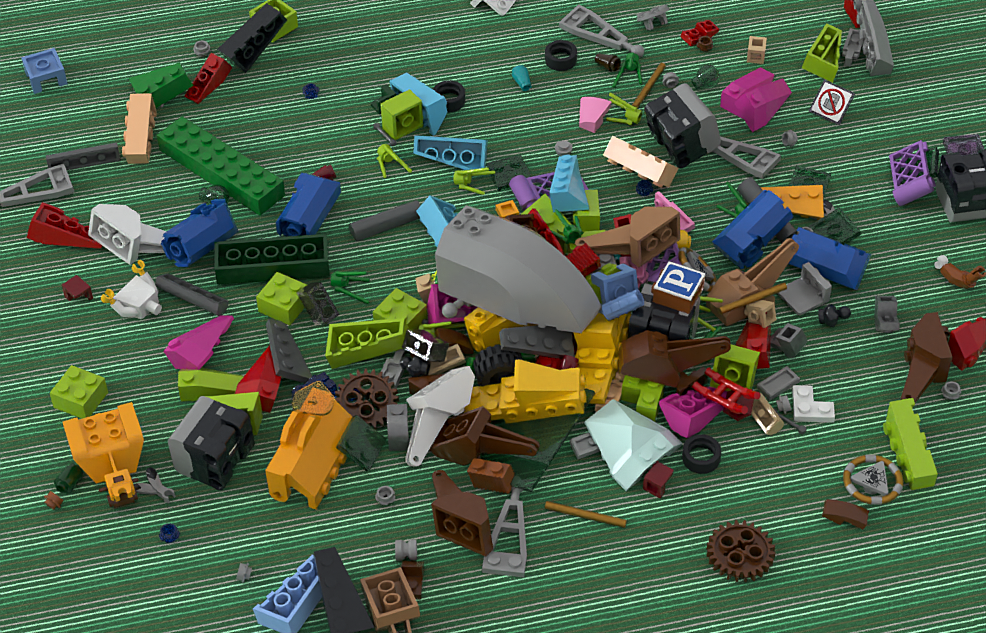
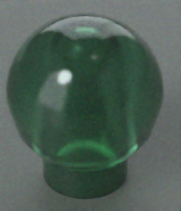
(706, 77)
(213, 192)

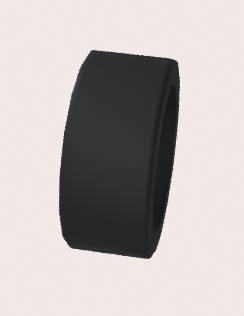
(561, 64)
(452, 87)
(701, 466)

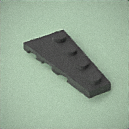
(537, 341)
(285, 353)

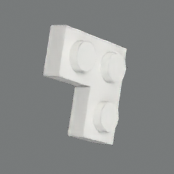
(807, 409)

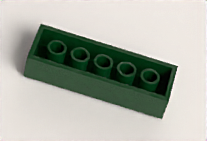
(261, 258)

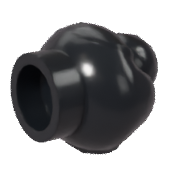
(830, 315)
(415, 366)

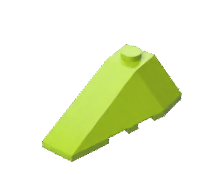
(205, 383)

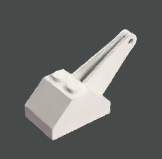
(122, 232)
(433, 406)

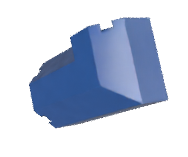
(308, 205)
(753, 229)
(198, 232)
(833, 260)

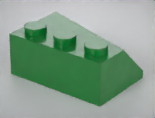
(162, 83)

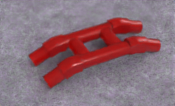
(725, 383)

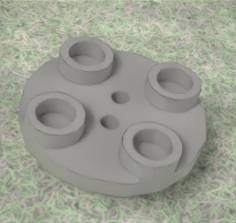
(658, 12)

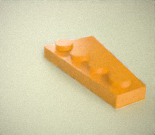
(801, 199)

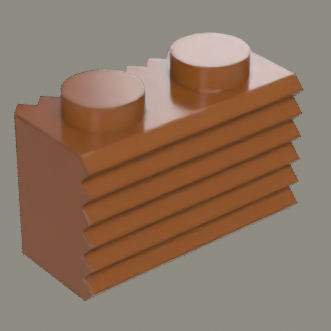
(491, 475)

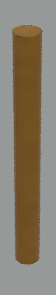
(649, 85)
(752, 298)
(585, 514)

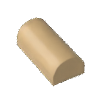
(453, 359)
(766, 416)

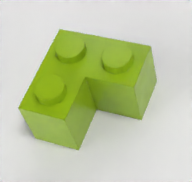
(644, 394)

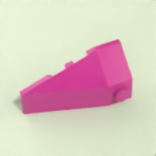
(743, 85)
(762, 103)
(437, 301)
(196, 346)
(689, 412)

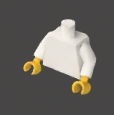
(135, 298)

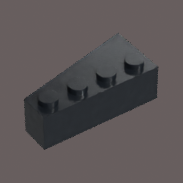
(252, 38)
(340, 599)

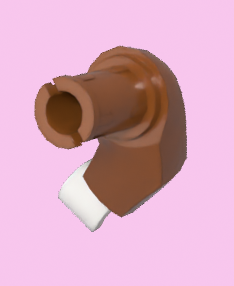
(958, 277)

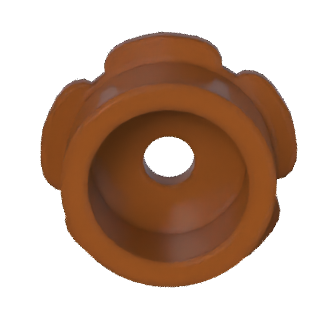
(53, 500)

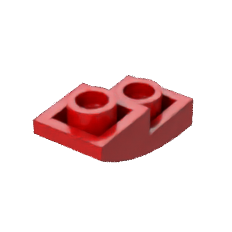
(703, 28)

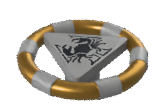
(699, 264)
(872, 479)

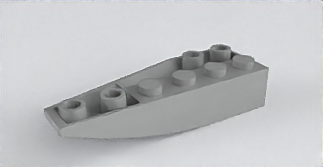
(874, 37)

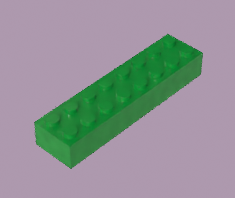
(221, 165)

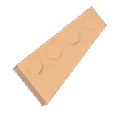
(139, 128)
(641, 162)

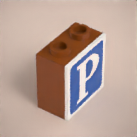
(678, 287)

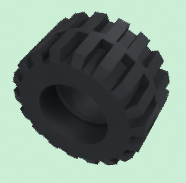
(494, 364)

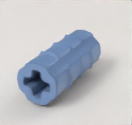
(623, 304)

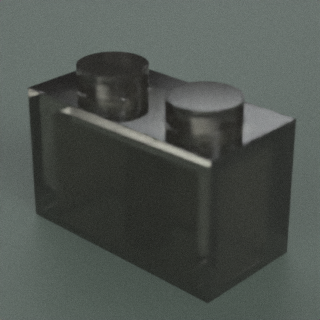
(318, 303)
(425, 345)

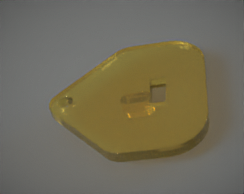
(316, 395)

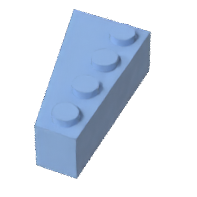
(292, 602)

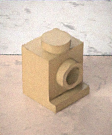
(756, 50)
(424, 286)
(757, 315)

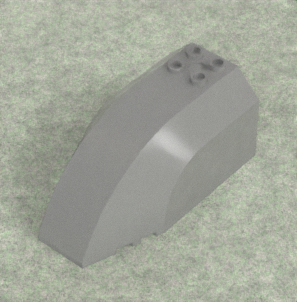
(512, 273)

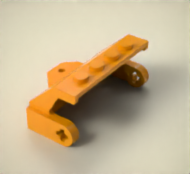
(308, 455)

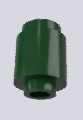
(68, 478)

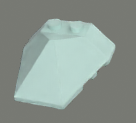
(629, 441)

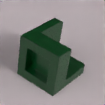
(386, 93)

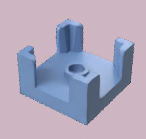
(43, 67)
(615, 284)

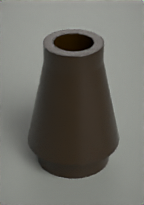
(610, 62)

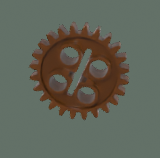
(379, 388)
(740, 551)

